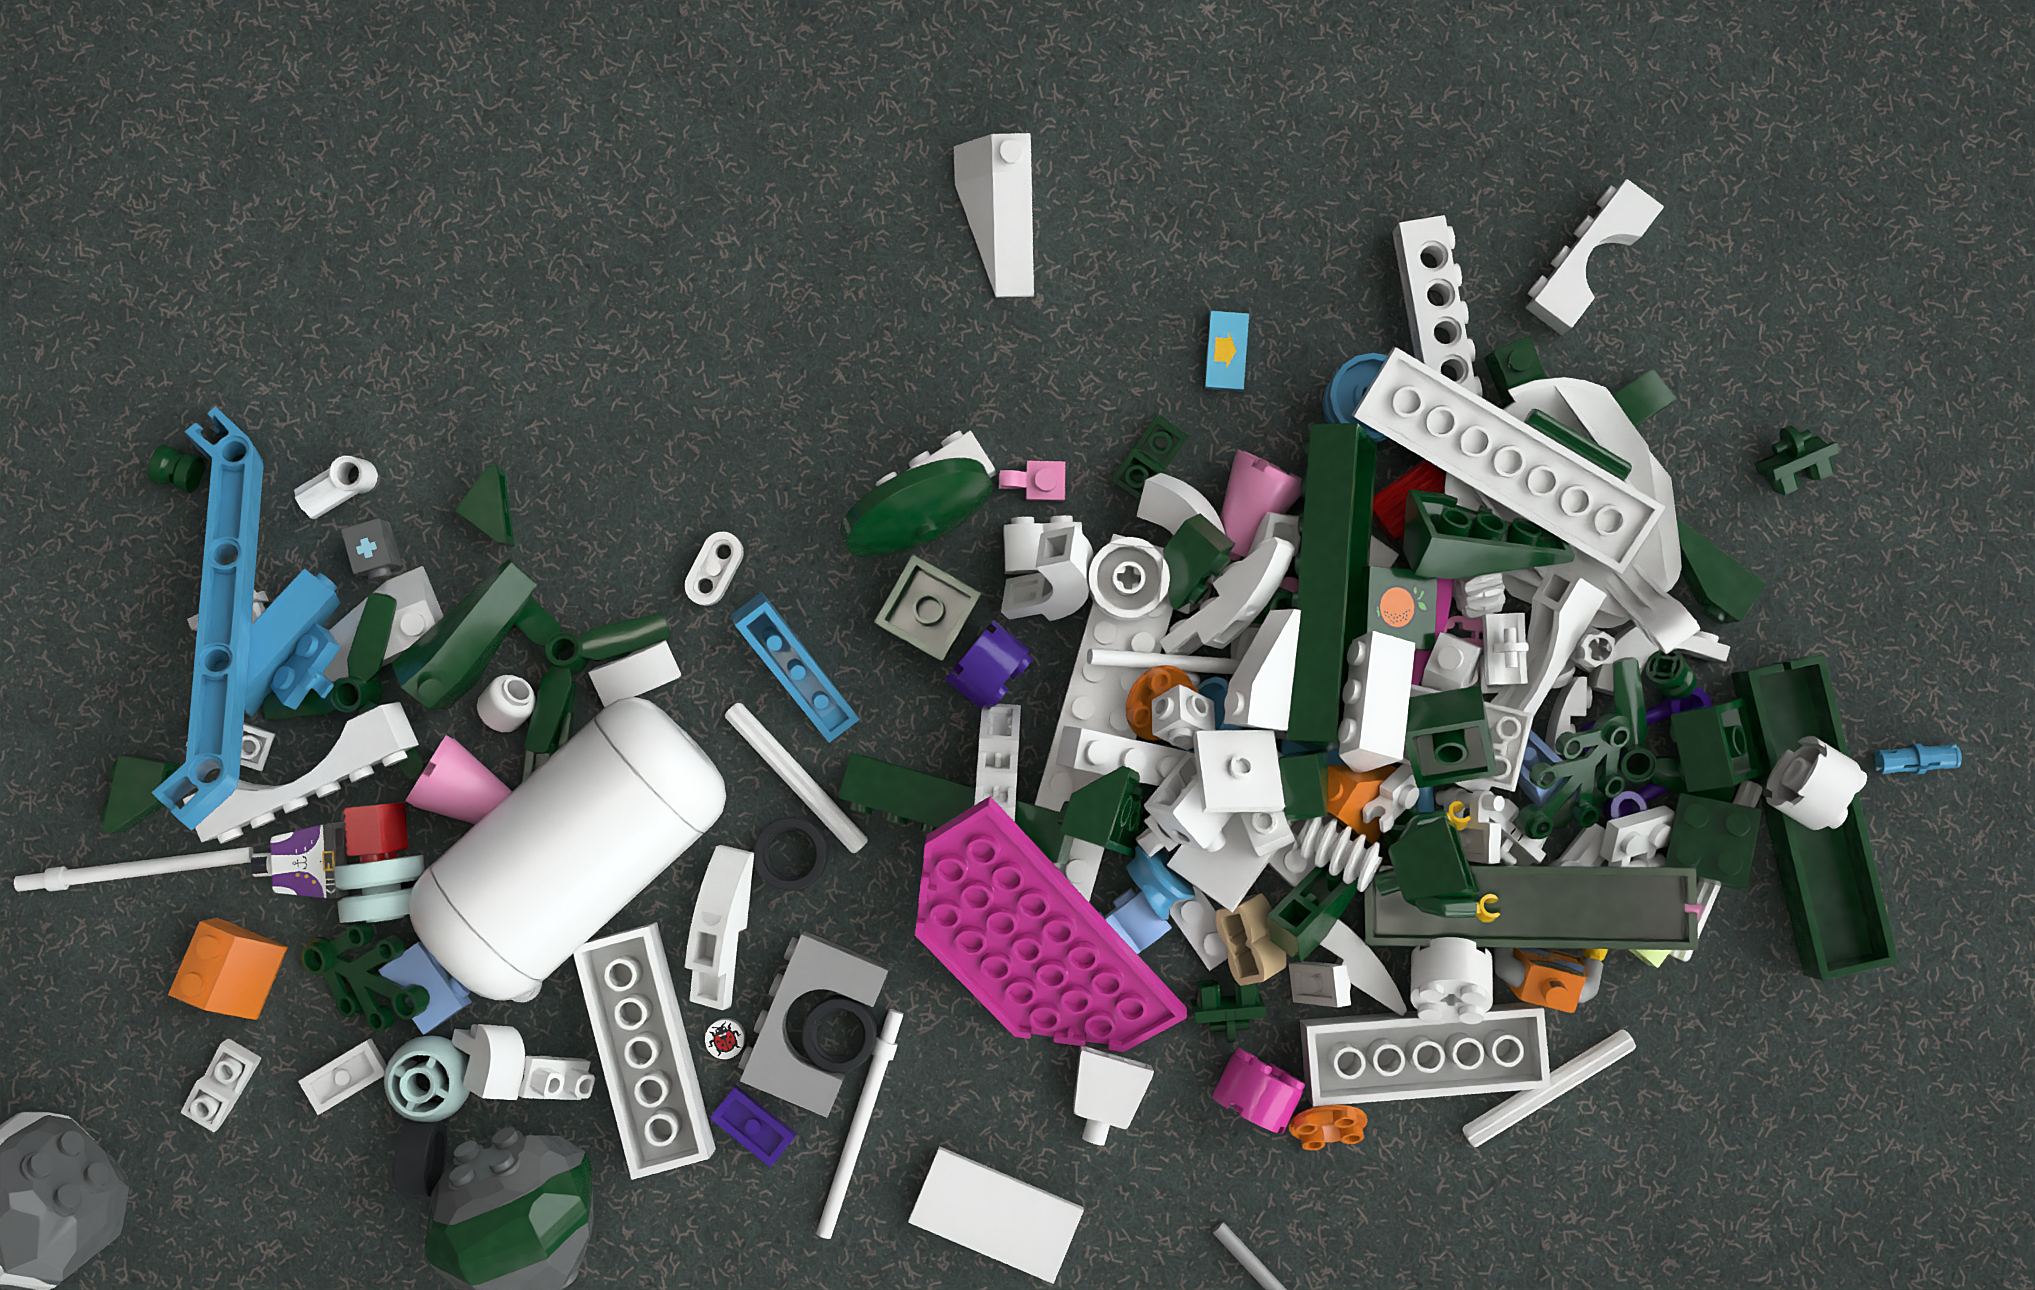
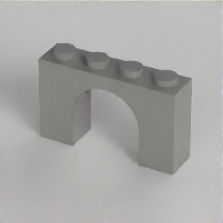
(773, 1061)

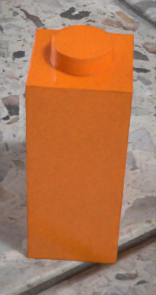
(1351, 792)

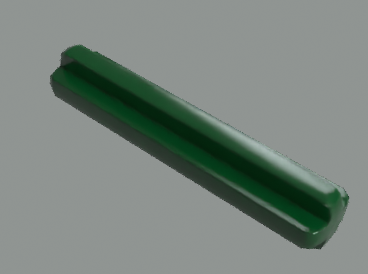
(1578, 443)

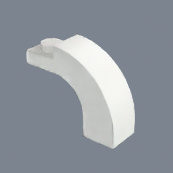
(1169, 504)
(1060, 585)
(1635, 644)

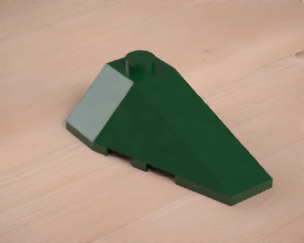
(1462, 542)
(463, 642)
(1107, 812)

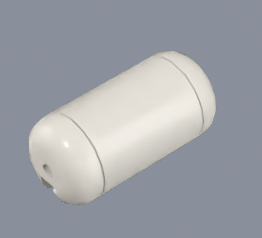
(566, 850)

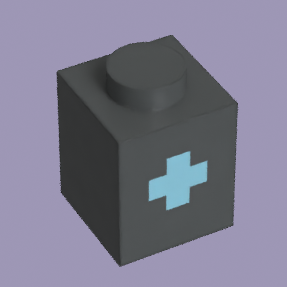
(372, 549)

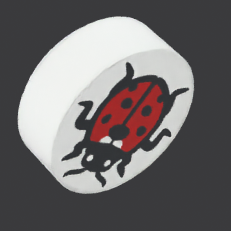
(725, 1038)

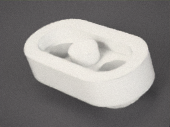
(711, 567)

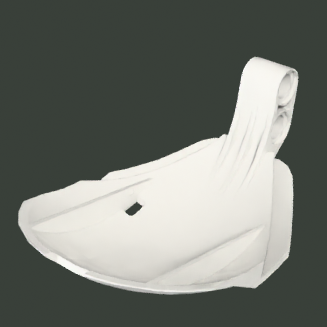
(1656, 566)

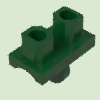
(1793, 454)
(1229, 1012)

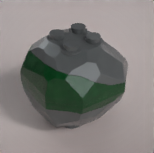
(511, 1214)

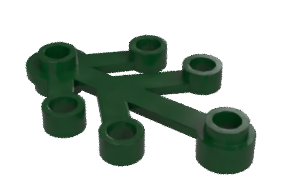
(1607, 739)
(324, 959)

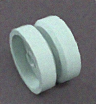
(381, 888)

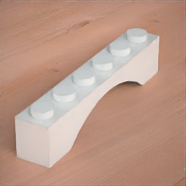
(1558, 620)
(365, 742)

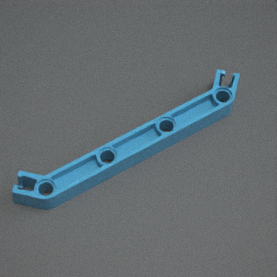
(222, 626)

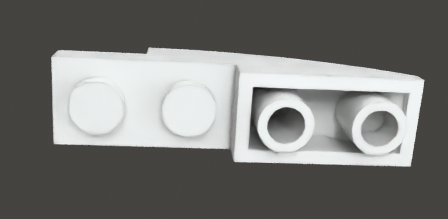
(1242, 595)
(715, 926)

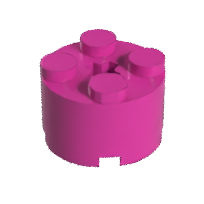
(1259, 1091)

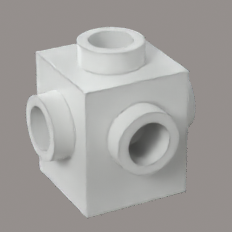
(1180, 714)

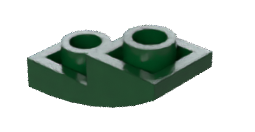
(1644, 397)
(1150, 455)

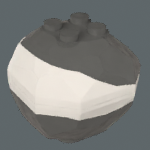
(57, 1200)

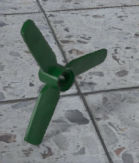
(595, 645)
(363, 665)
(1660, 769)

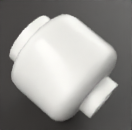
(506, 703)

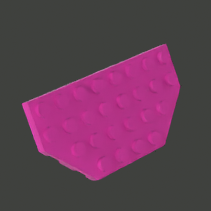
(1032, 940)

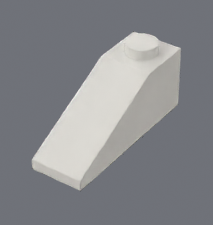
(1264, 679)

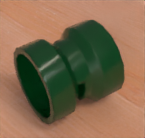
(171, 467)
(1671, 674)

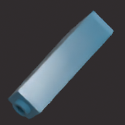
(280, 628)

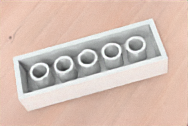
(644, 1051)
(1414, 1058)

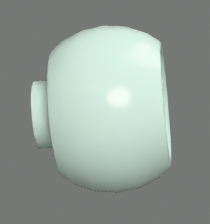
(401, 1079)

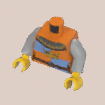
(1550, 975)

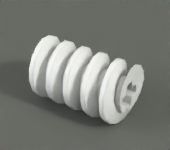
(1339, 851)

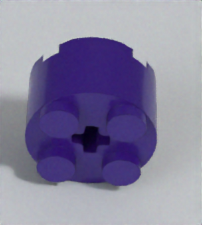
(988, 665)

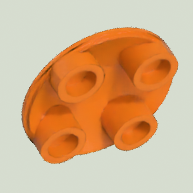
(1145, 689)
(1328, 1124)

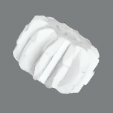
(1479, 594)

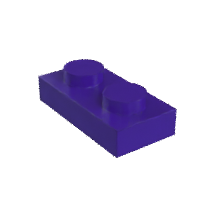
(753, 1126)

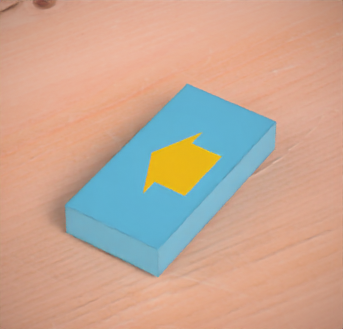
(1226, 351)

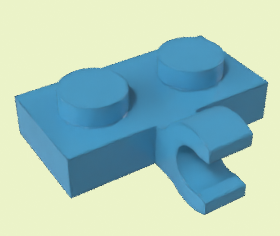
(306, 668)

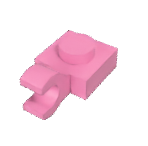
(1041, 480)

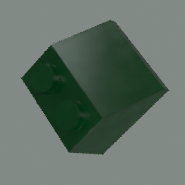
(1449, 737)
(1716, 745)

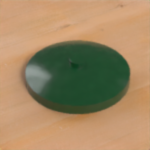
(916, 507)

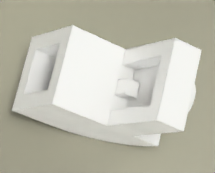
(494, 1061)

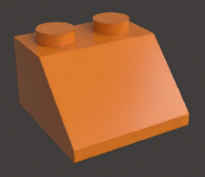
(228, 969)

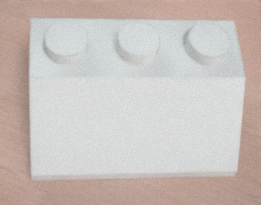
(1376, 701)

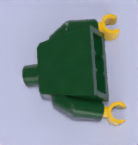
(1433, 867)

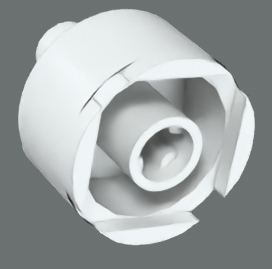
(1146, 565)
(1815, 784)
(1451, 980)

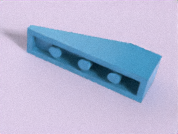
(794, 666)

